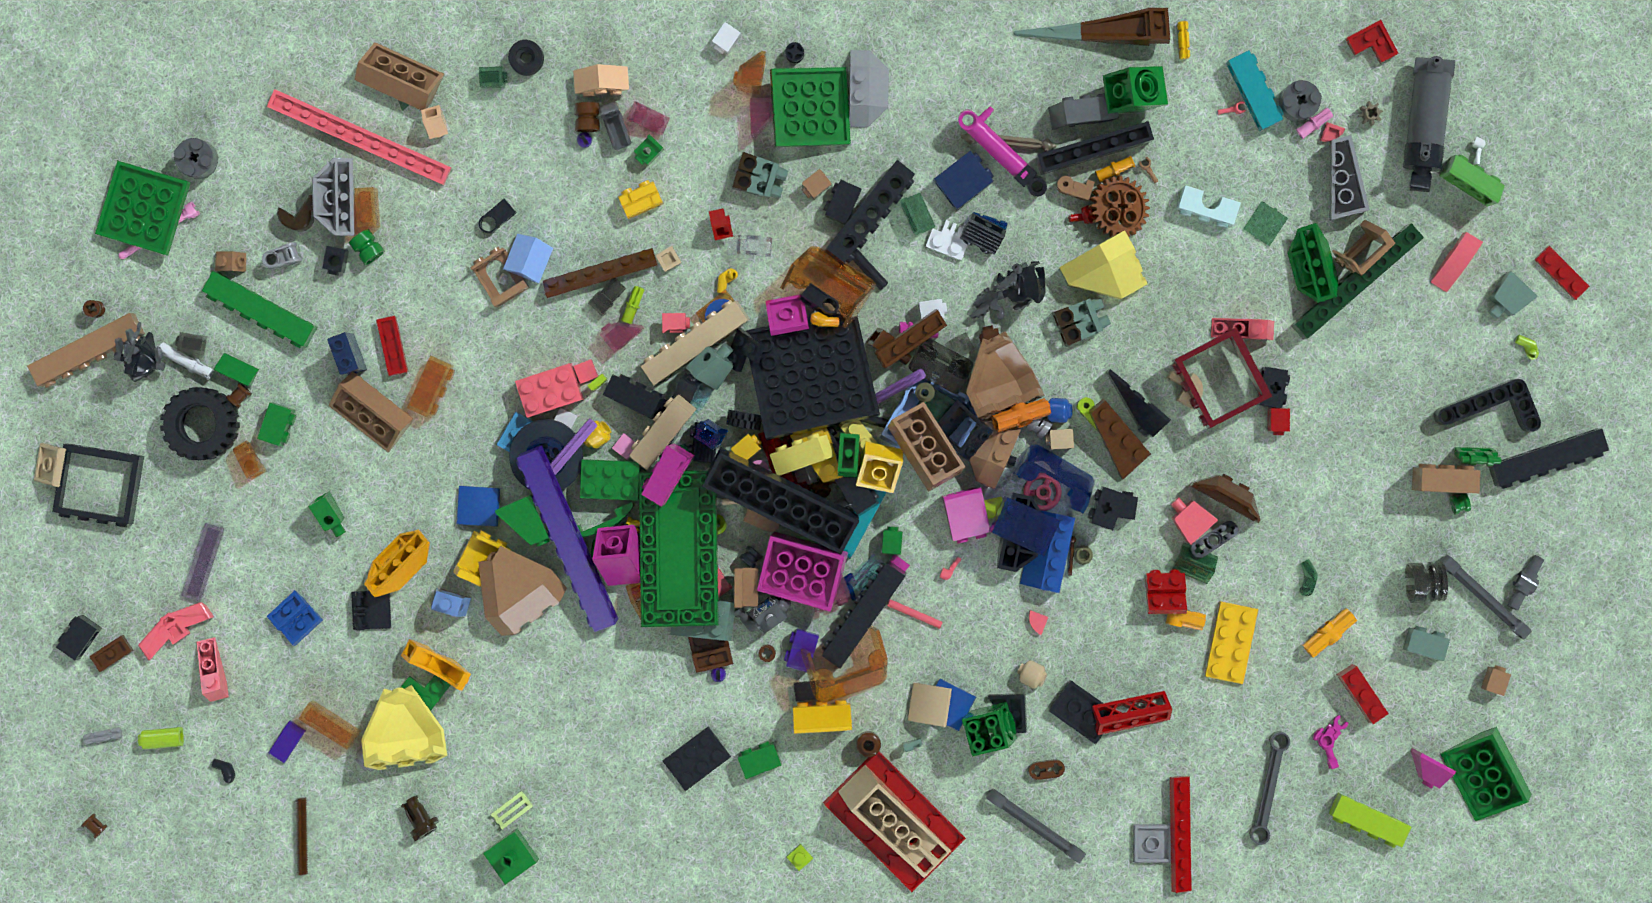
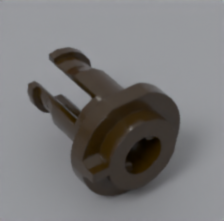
(419, 818)

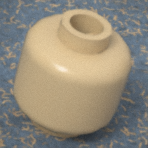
(1032, 674)

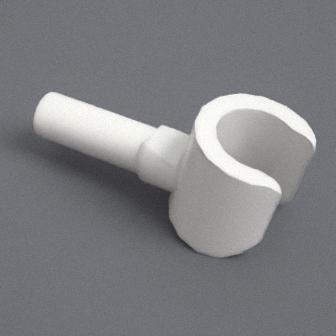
(1479, 145)

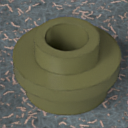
(929, 387)
(1087, 559)

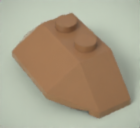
(993, 455)

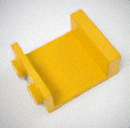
(476, 550)

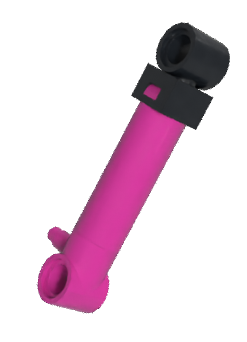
(1001, 150)

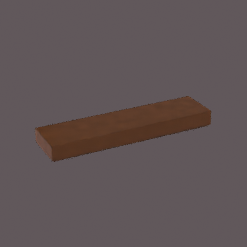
(910, 338)

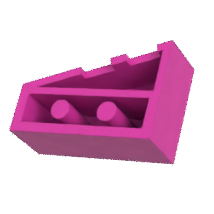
(666, 474)

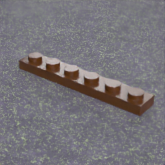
(599, 273)

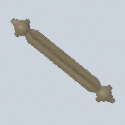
(1019, 142)

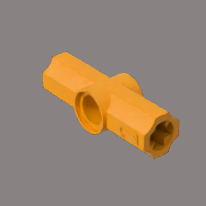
(1329, 633)

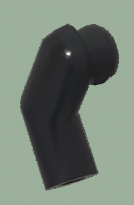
(226, 769)

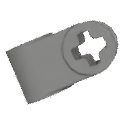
(285, 255)

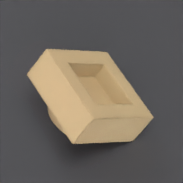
(668, 259)

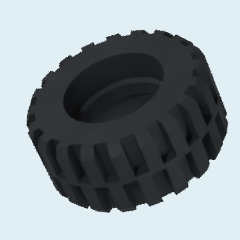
(174, 423)

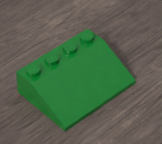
(1487, 774)

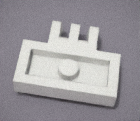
(947, 241)

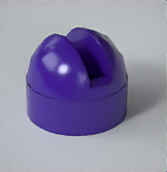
(588, 137)
(722, 674)

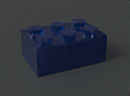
(1024, 526)

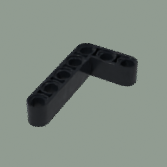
(1489, 401)

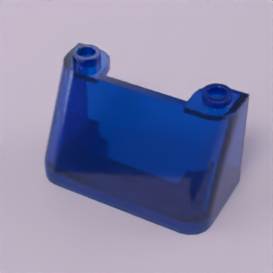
(1040, 459)

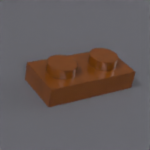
(111, 653)

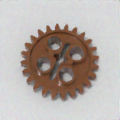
(1103, 206)

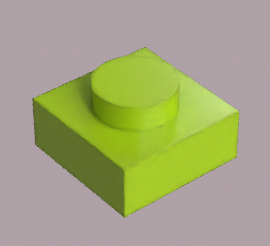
(799, 857)

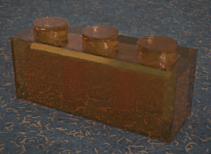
(431, 387)
(329, 724)

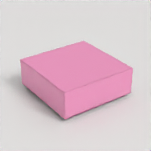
(623, 446)

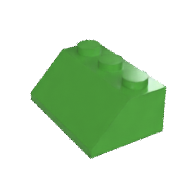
(1473, 180)

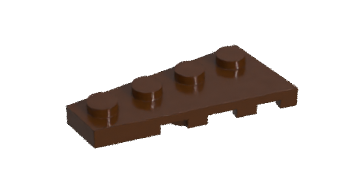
(1123, 445)

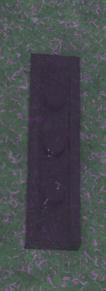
(203, 562)

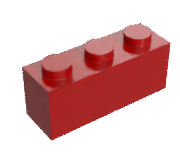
(1362, 694)

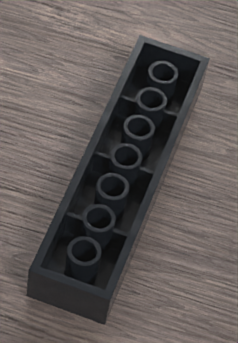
(780, 500)

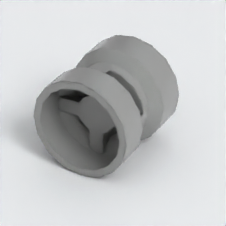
(1040, 430)

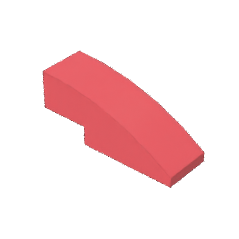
(1456, 261)

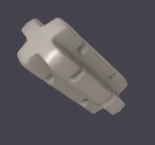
(101, 736)

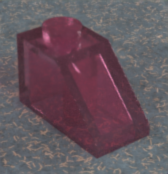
(760, 115)
(620, 334)

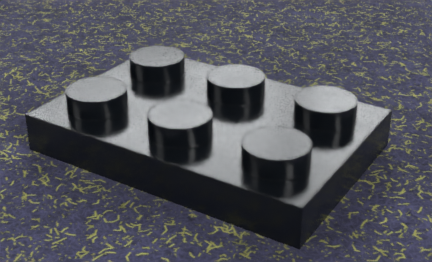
(1075, 709)
(696, 758)

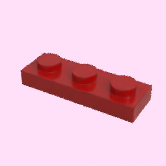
(1561, 272)
(392, 345)

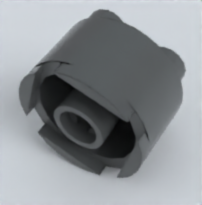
(1310, 101)
(185, 155)

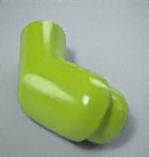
(1529, 345)

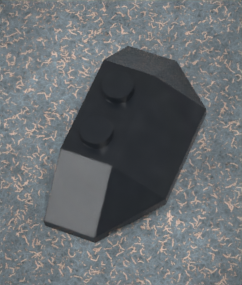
(1011, 555)

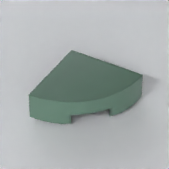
(910, 745)

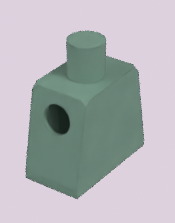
(1510, 296)
(711, 366)

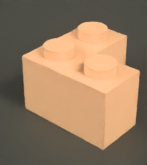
(600, 80)

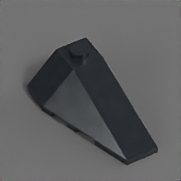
(1145, 415)

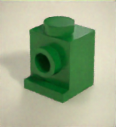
(656, 150)

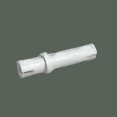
(191, 364)

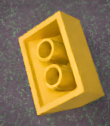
(822, 717)

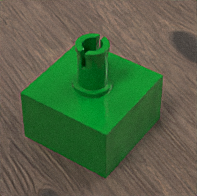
(511, 856)

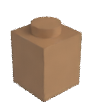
(815, 184)
(1496, 680)

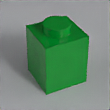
(892, 540)

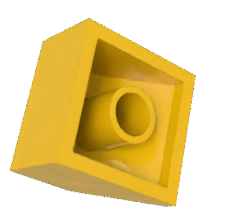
(879, 467)

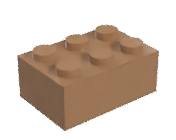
(1446, 478)

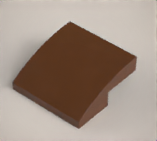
(710, 653)

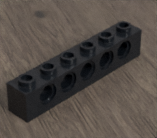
(898, 173)

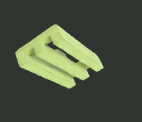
(499, 819)

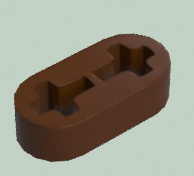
(1047, 773)

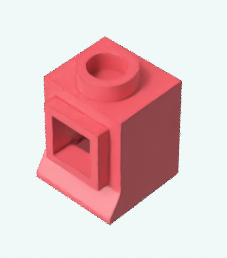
(675, 322)

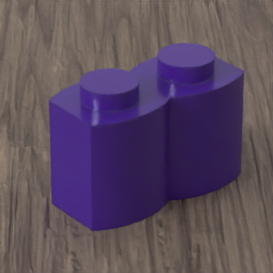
(800, 640)

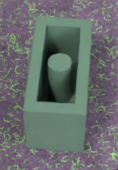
(1426, 644)

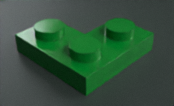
(431, 692)

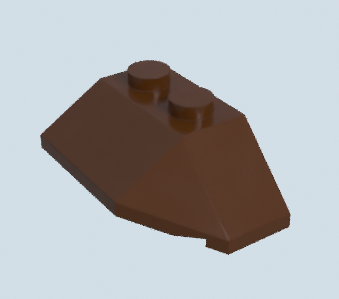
(1229, 494)

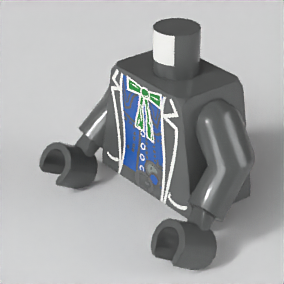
(765, 615)

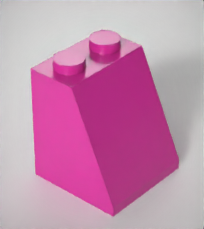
(966, 514)
(618, 554)

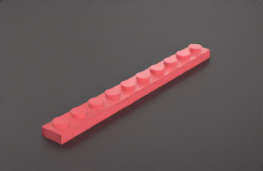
(359, 137)

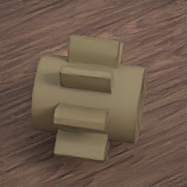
(1376, 112)

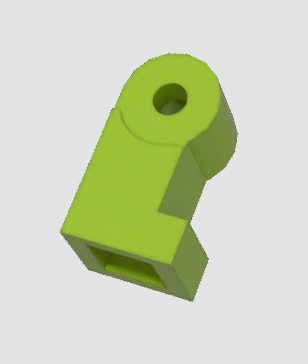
(1084, 406)

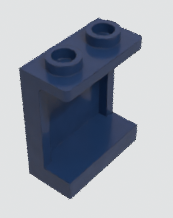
(964, 179)
(346, 353)

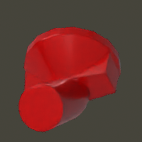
(1084, 216)

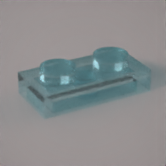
(865, 573)

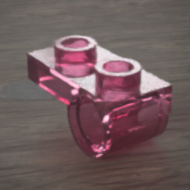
(648, 118)

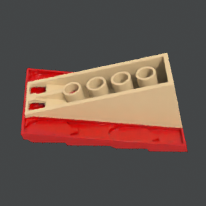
(881, 810)

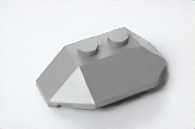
(867, 88)
(334, 196)

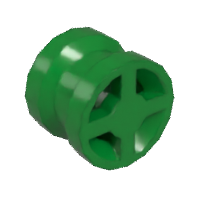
(1460, 503)

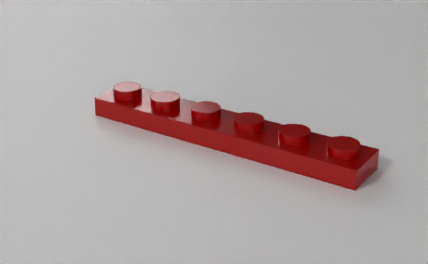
(1180, 834)

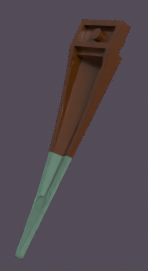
(1132, 28)

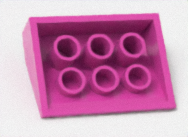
(801, 571)

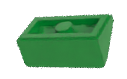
(236, 369)

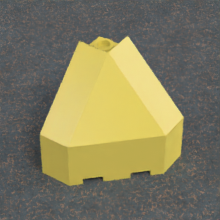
(1107, 269)
(402, 732)

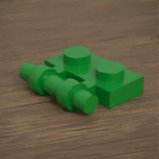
(1476, 455)

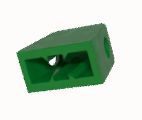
(324, 507)

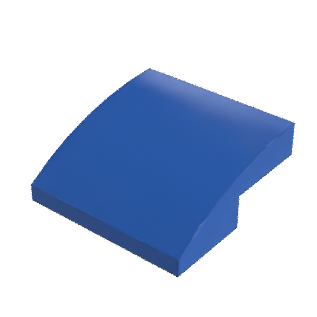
(478, 506)
(285, 618)
(959, 706)

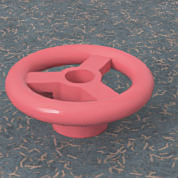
(1050, 504)

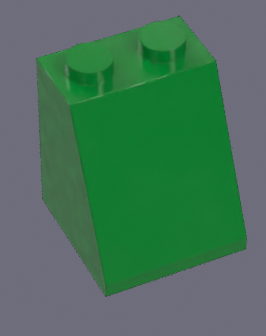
(525, 520)

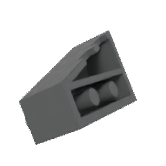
(1080, 111)

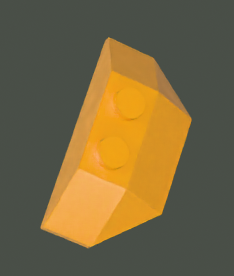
(397, 563)

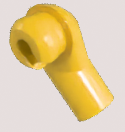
(724, 278)

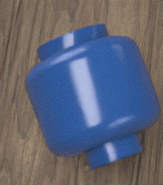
(1060, 410)

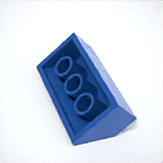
(1048, 570)

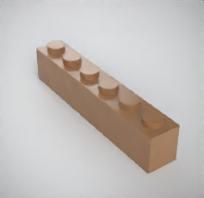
(82, 351)

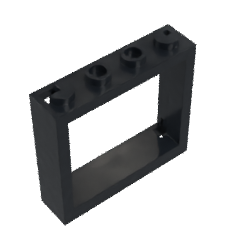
(133, 489)

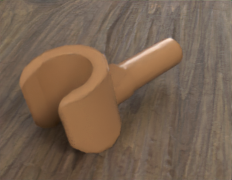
(1148, 169)

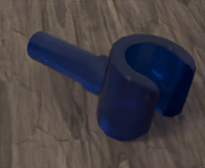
(847, 578)

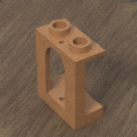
(1372, 233)
(480, 270)

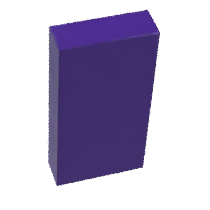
(287, 741)

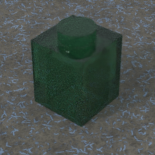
(492, 77)

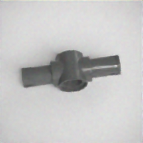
(1526, 582)

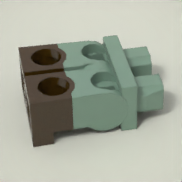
(764, 178)
(1086, 318)

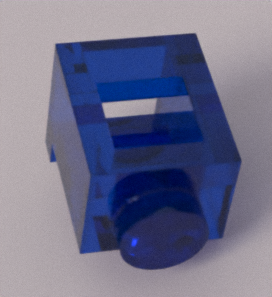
(704, 436)

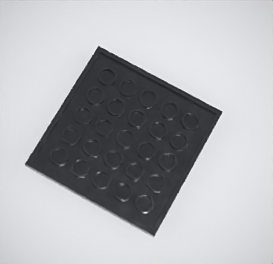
(812, 378)

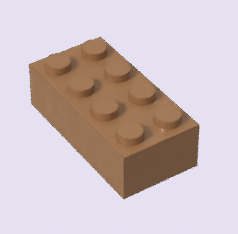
(926, 446)

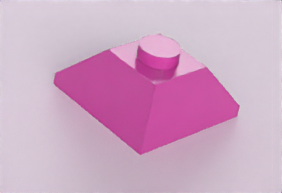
(1430, 770)

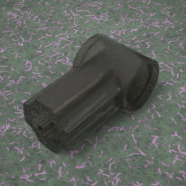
(604, 300)

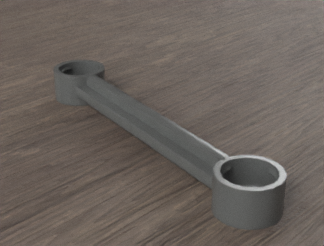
(1484, 596)
(1269, 787)
(1068, 848)

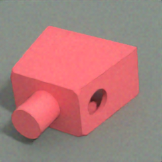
(1191, 519)

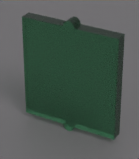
(1265, 223)

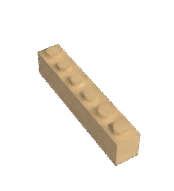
(692, 344)

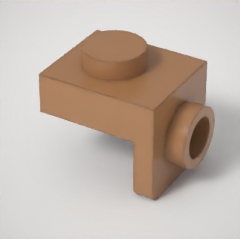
(230, 261)

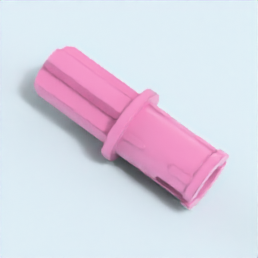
(1314, 123)

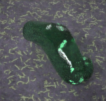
(1310, 578)

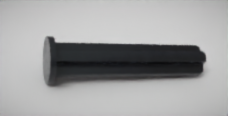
(870, 271)

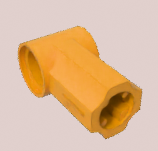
(1191, 619)

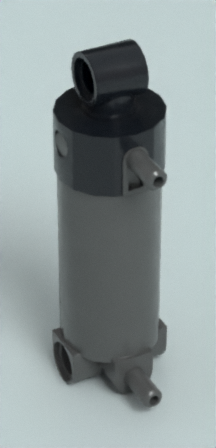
(1428, 120)

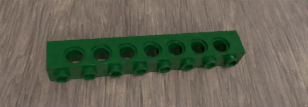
(1356, 283)

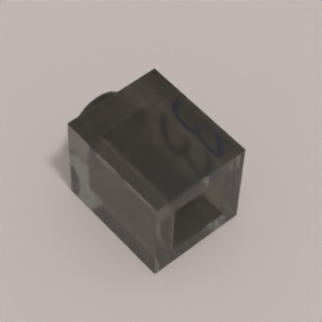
(191, 343)

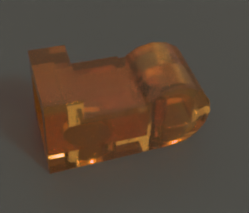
(248, 460)

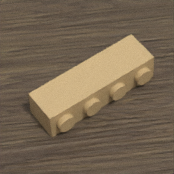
(662, 432)

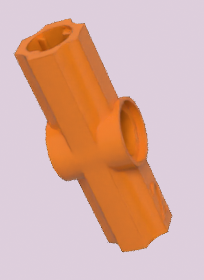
(1021, 415)

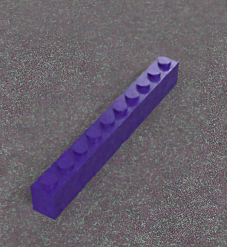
(567, 538)

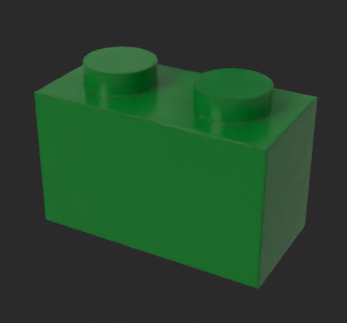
(276, 424)
(848, 455)
(759, 760)

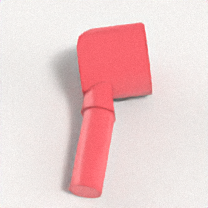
(1232, 109)
(945, 573)

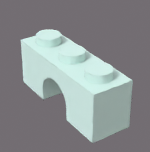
(1191, 203)

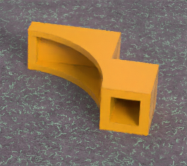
(435, 663)

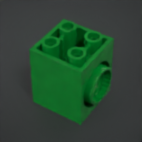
(1135, 89)
(989, 729)

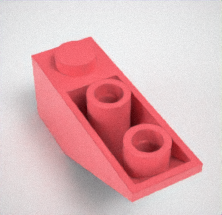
(1248, 328)
(211, 670)

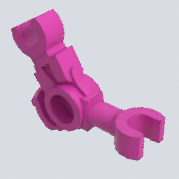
(1327, 739)

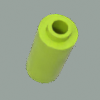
(161, 738)

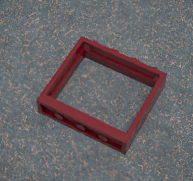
(1247, 361)

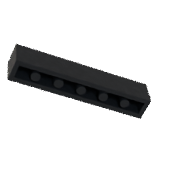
(1094, 148)
(1549, 457)
(859, 497)
(864, 613)

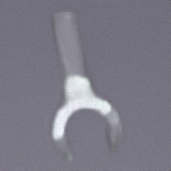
(503, 279)

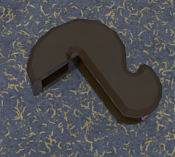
(303, 219)

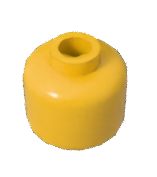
(599, 436)

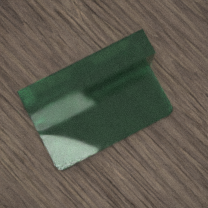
(917, 214)
(1199, 569)

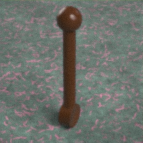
(1073, 540)

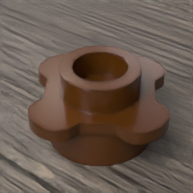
(821, 488)

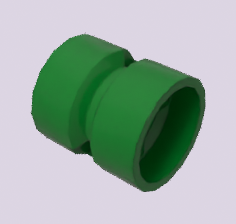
(366, 246)

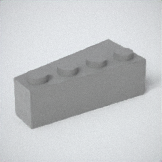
(1346, 182)

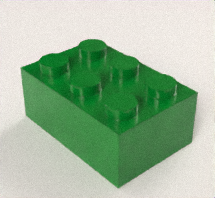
(610, 479)

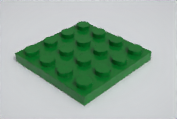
(810, 106)
(142, 208)

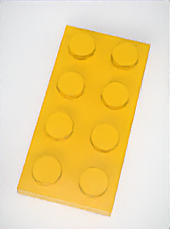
(1231, 642)

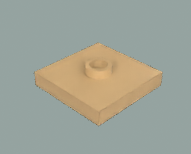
(49, 464)

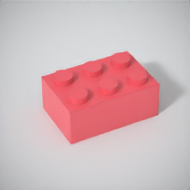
(549, 390)

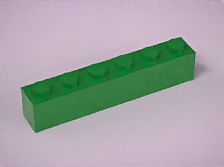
(260, 309)

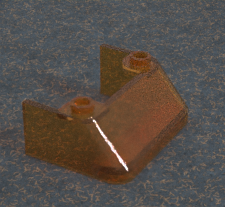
(840, 282)
(828, 688)

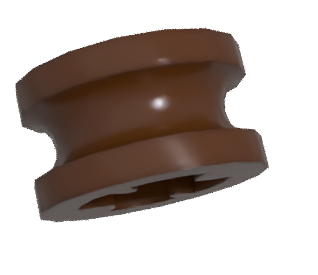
(772, 656)

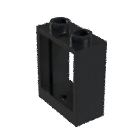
(958, 413)

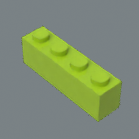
(1370, 820)

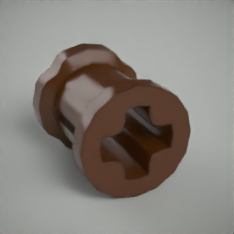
(97, 304)
(238, 395)
(94, 825)

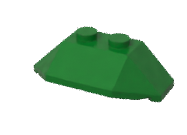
(1313, 264)

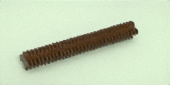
(302, 849)

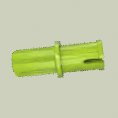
(632, 304)

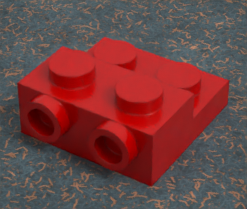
(1166, 592)

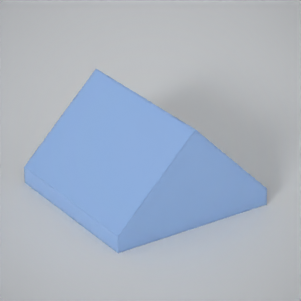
(528, 257)

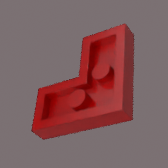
(1374, 37)

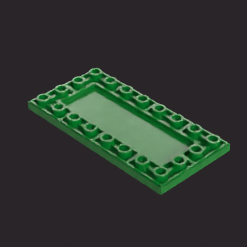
(679, 555)

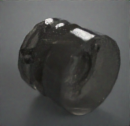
(1428, 581)

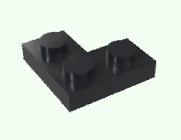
(744, 347)

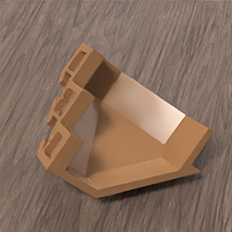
(1001, 378)
(516, 590)

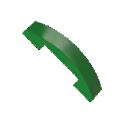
(621, 512)

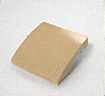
(929, 704)

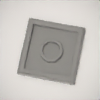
(1151, 843)

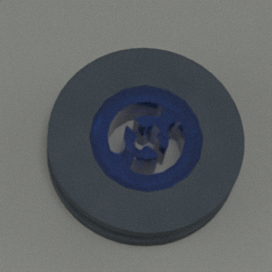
(555, 435)

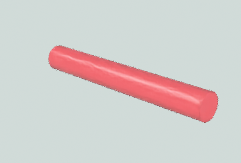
(914, 613)

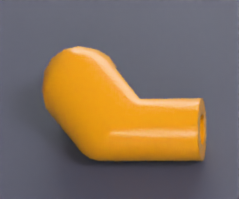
(824, 321)

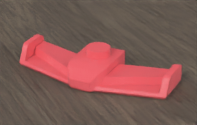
(173, 628)

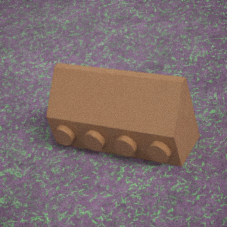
(398, 76)
(370, 411)

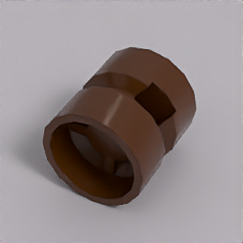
(587, 116)

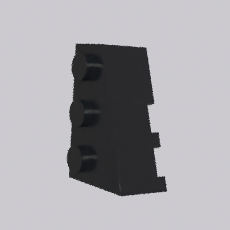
(635, 396)

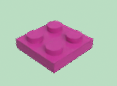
(786, 315)

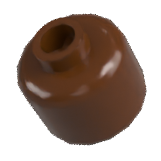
(872, 749)

